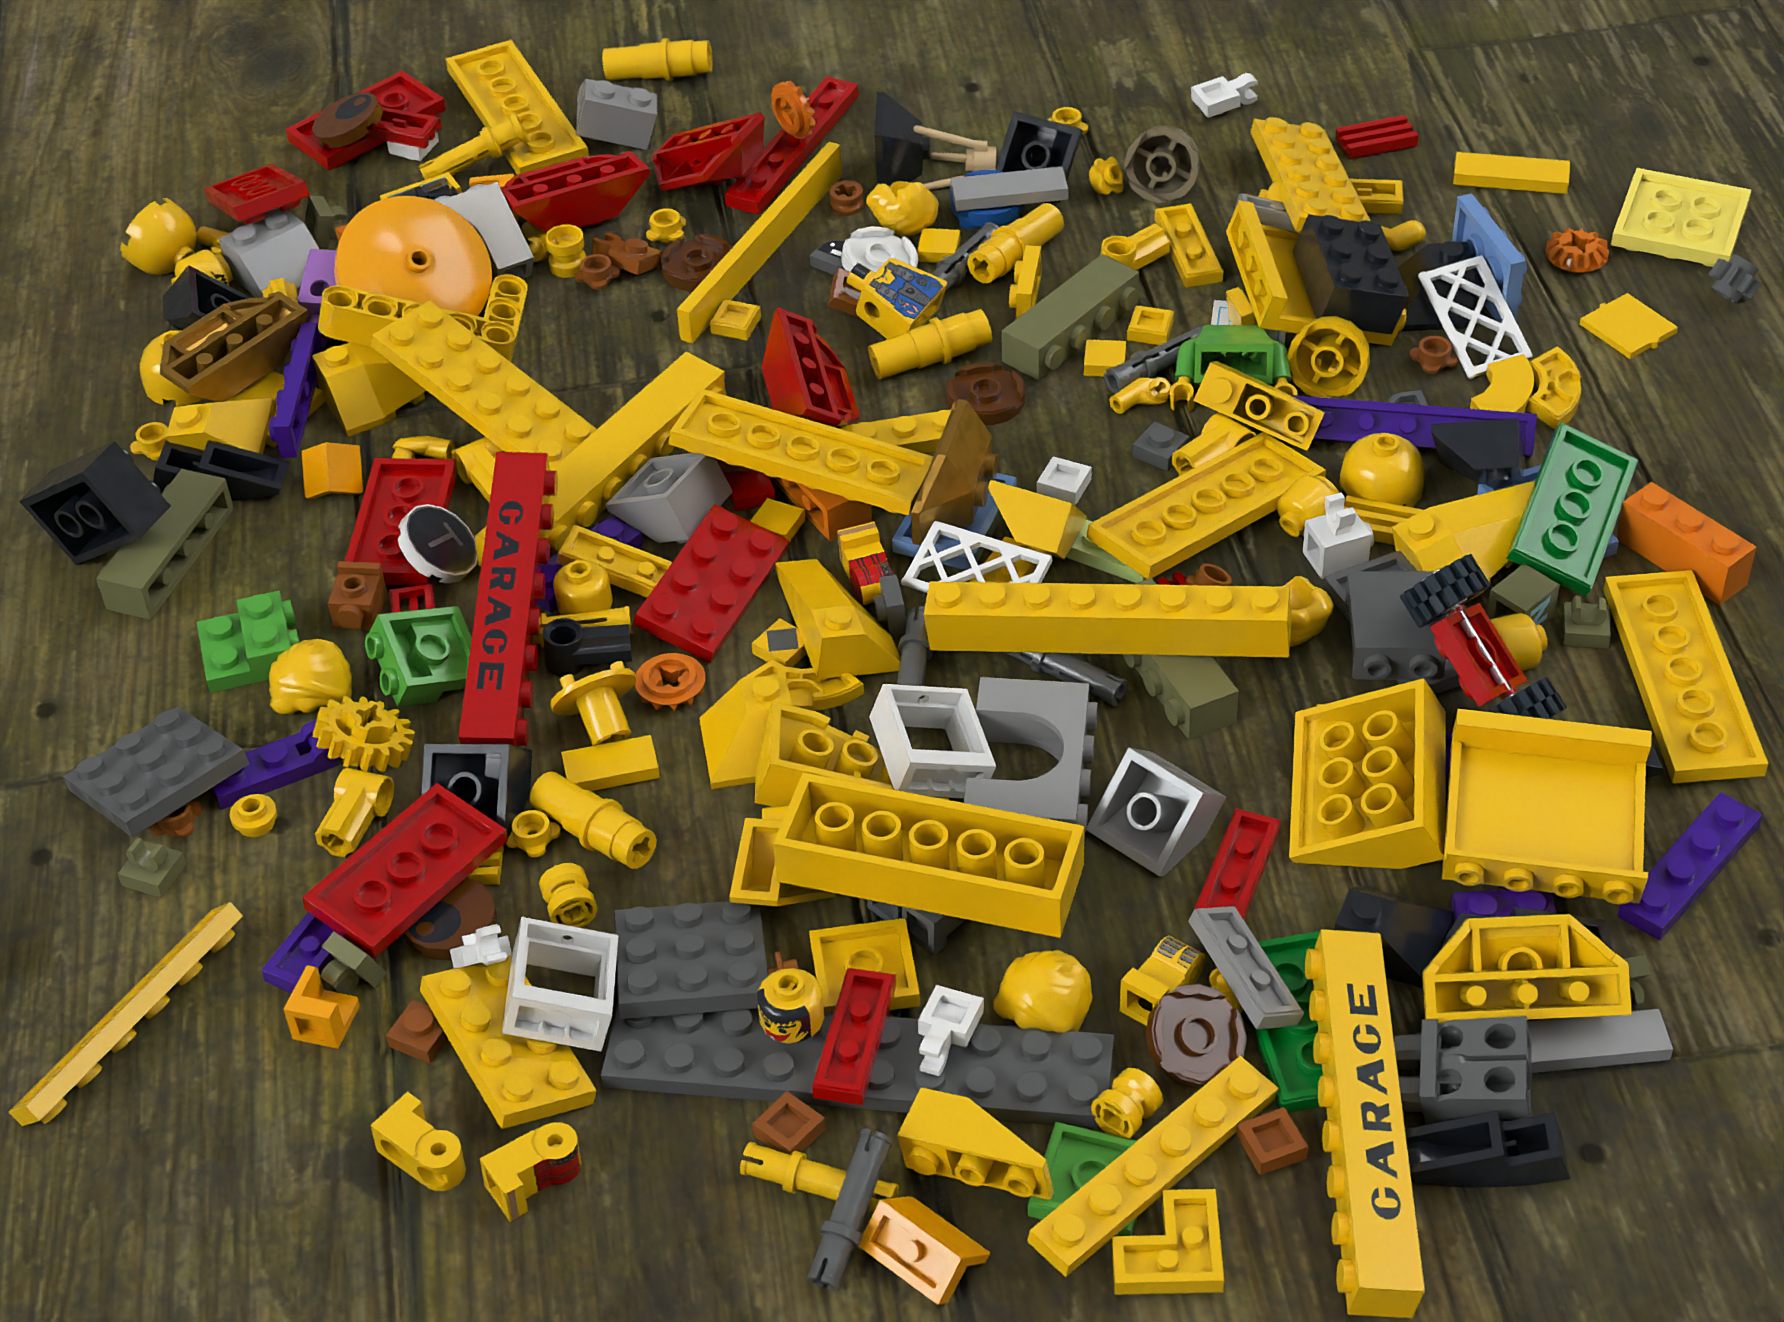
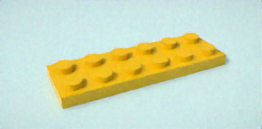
(502, 82)
(1306, 171)
(480, 384)
(801, 451)
(1201, 505)
(1684, 677)

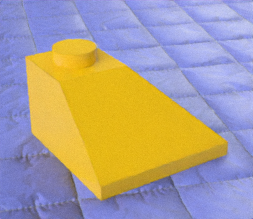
(232, 423)
(1038, 520)
(736, 728)

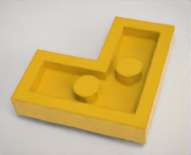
(1181, 1259)

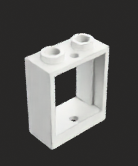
(930, 771)
(556, 1014)

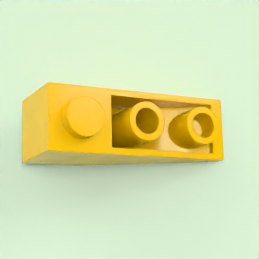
(1259, 405)
(963, 1142)

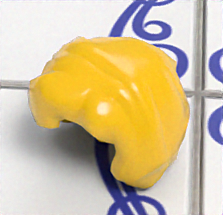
(903, 207)
(1309, 610)
(309, 677)
(1045, 992)

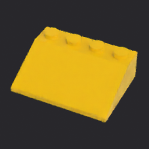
(1370, 780)

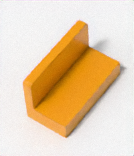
(920, 1247)

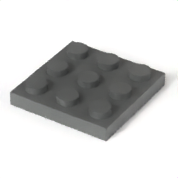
(155, 770)
(689, 958)

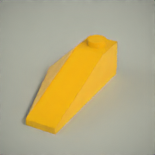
(363, 386)
(1472, 525)
(833, 624)
(803, 742)

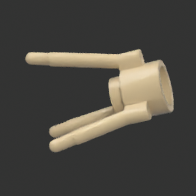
(979, 158)

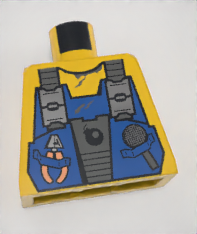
(896, 296)

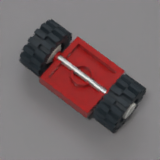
(1474, 644)

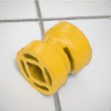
(568, 254)
(568, 895)
(1131, 1099)

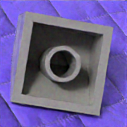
(615, 113)
(268, 251)
(671, 496)
(1154, 811)

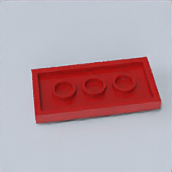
(394, 92)
(256, 192)
(390, 494)
(711, 583)
(404, 870)

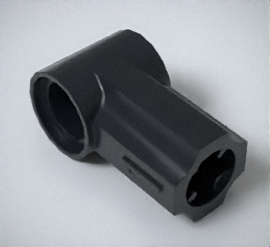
(572, 646)

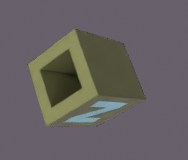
(1525, 593)

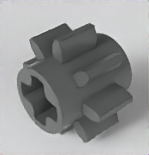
(1735, 278)

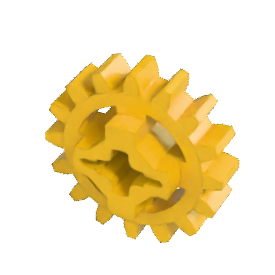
(363, 734)

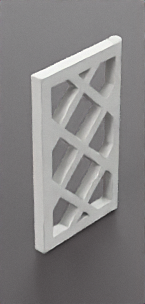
(1490, 292)
(970, 541)

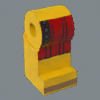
(863, 560)
(530, 1166)

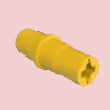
(658, 60)
(1008, 242)
(930, 343)
(594, 820)

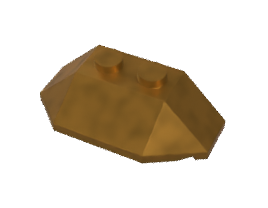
(232, 346)
(957, 474)

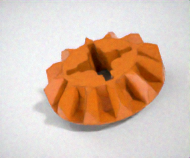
(792, 109)
(1566, 250)
(672, 668)

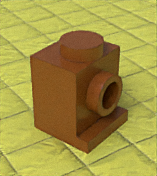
(357, 595)

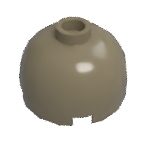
(1162, 163)

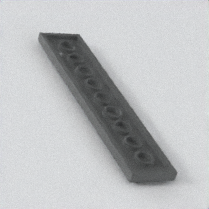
(728, 1055)

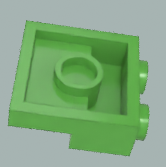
(244, 644)
(420, 653)

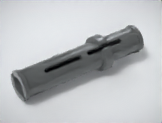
(954, 267)
(1147, 364)
(914, 650)
(1073, 669)
(842, 1229)

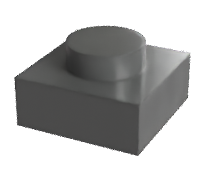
(1158, 444)
(890, 606)

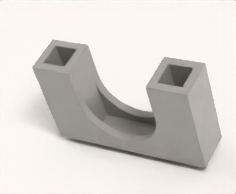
(495, 223)
(1047, 717)

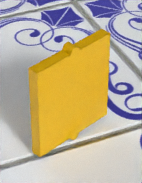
(1628, 325)

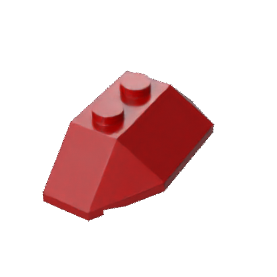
(710, 153)
(576, 190)
(806, 373)

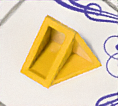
(756, 870)

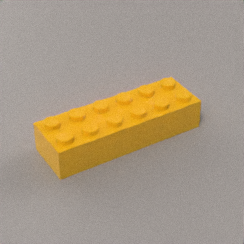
(930, 854)

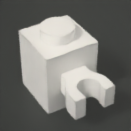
(1337, 538)

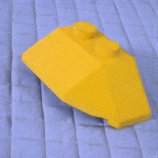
(1525, 969)

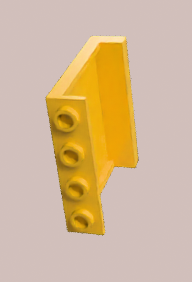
(1273, 276)
(1546, 806)

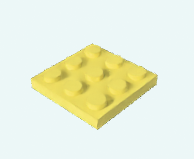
(1681, 217)

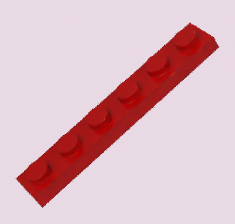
(786, 153)

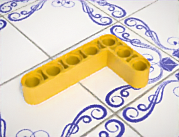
(358, 314)

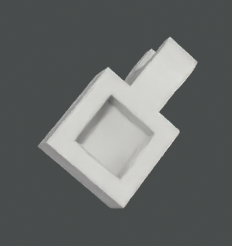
(1222, 95)
(482, 947)
(946, 1020)

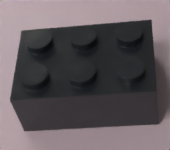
(1350, 272)
(95, 503)

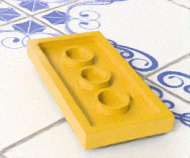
(514, 1074)

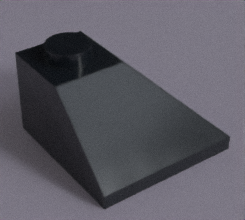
(1038, 145)
(897, 146)
(195, 296)
(1419, 309)
(1482, 450)
(483, 775)
(1408, 930)

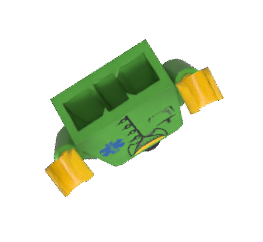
(1236, 346)

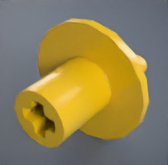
(597, 702)

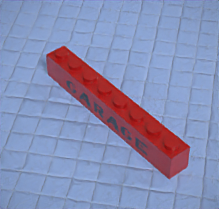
(507, 601)

